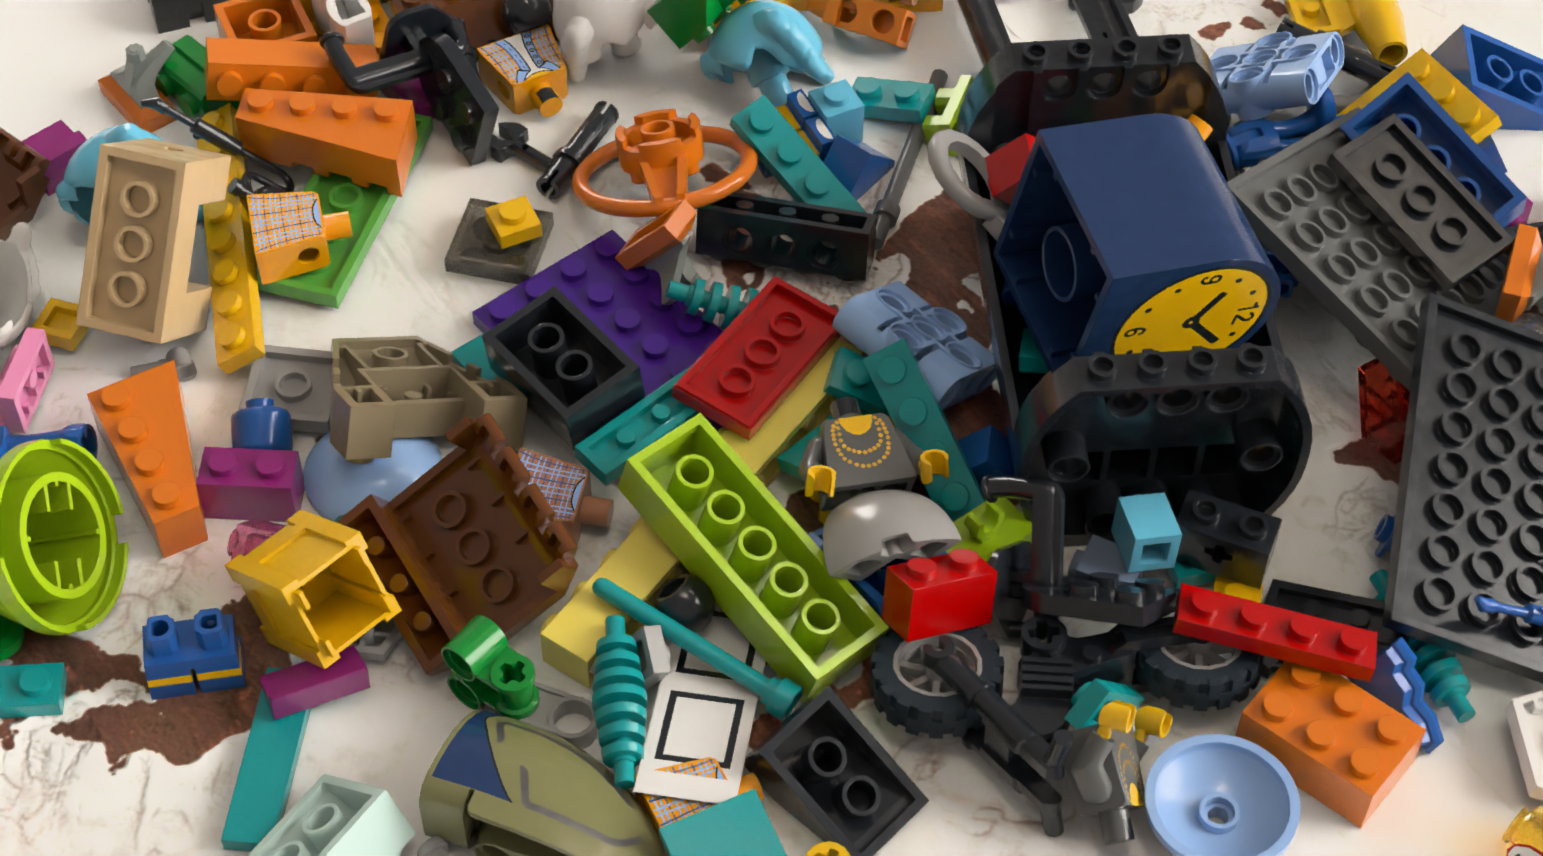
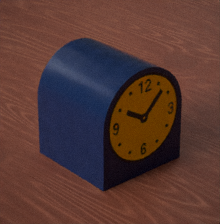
(1131, 243)

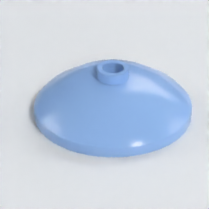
(339, 485)
(1226, 781)

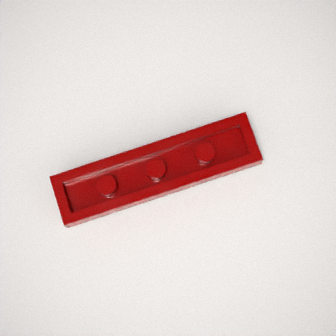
(1275, 632)

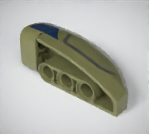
(529, 795)

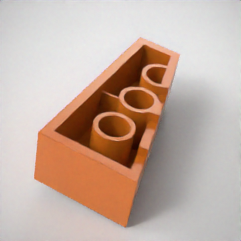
(332, 134)
(152, 447)

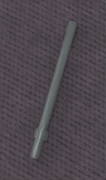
(888, 207)

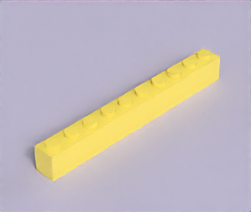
(646, 562)

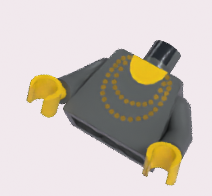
(864, 456)
(1106, 765)

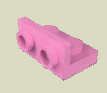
(25, 380)

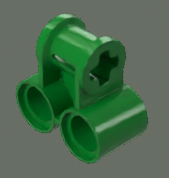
(490, 670)

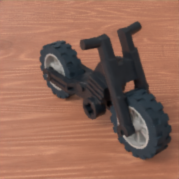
(1030, 740)

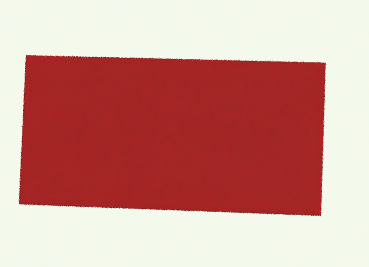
(759, 358)

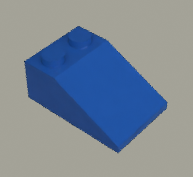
(1498, 75)

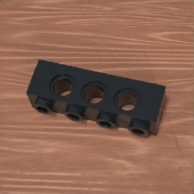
(806, 224)

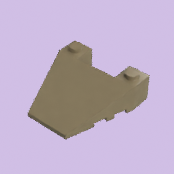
(410, 391)

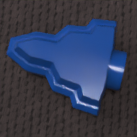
(1403, 689)

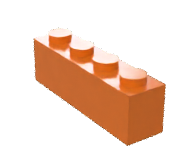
(276, 65)

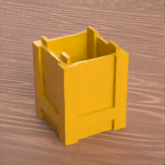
(313, 588)

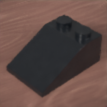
(835, 776)

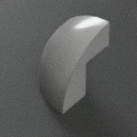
(884, 526)

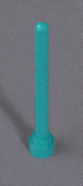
(777, 694)

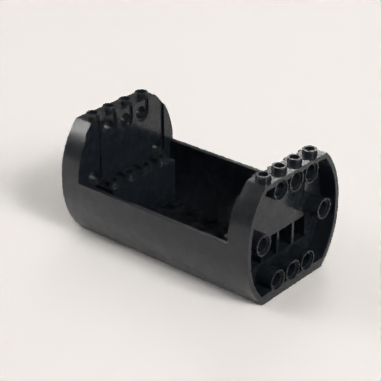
(1151, 418)

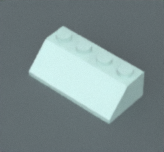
(339, 820)

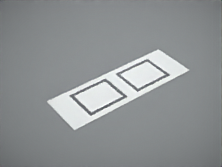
(700, 717)

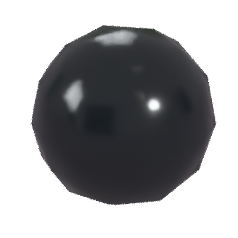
(525, 14)
(687, 601)

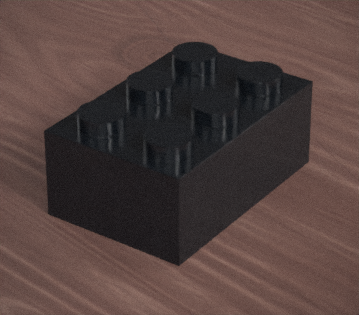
(564, 366)

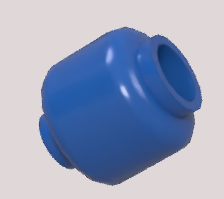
(261, 426)

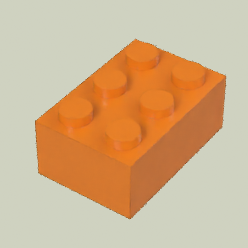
(1332, 738)

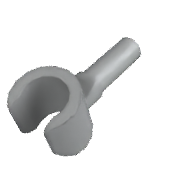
(185, 366)

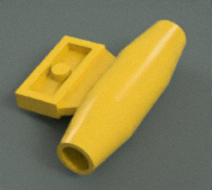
(1375, 22)

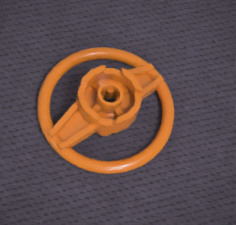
(662, 154)

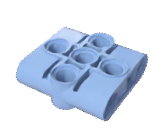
(1277, 72)
(949, 358)

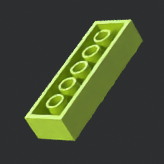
(751, 556)

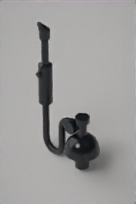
(231, 145)

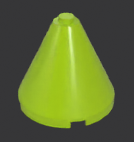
(58, 538)

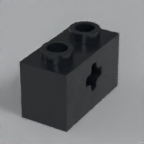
(1226, 538)

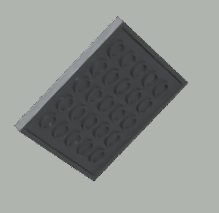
(1346, 252)

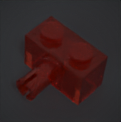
(1382, 410)

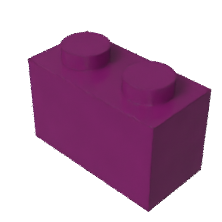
(250, 484)

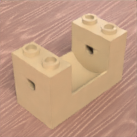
(145, 239)

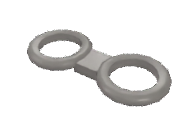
(992, 210)

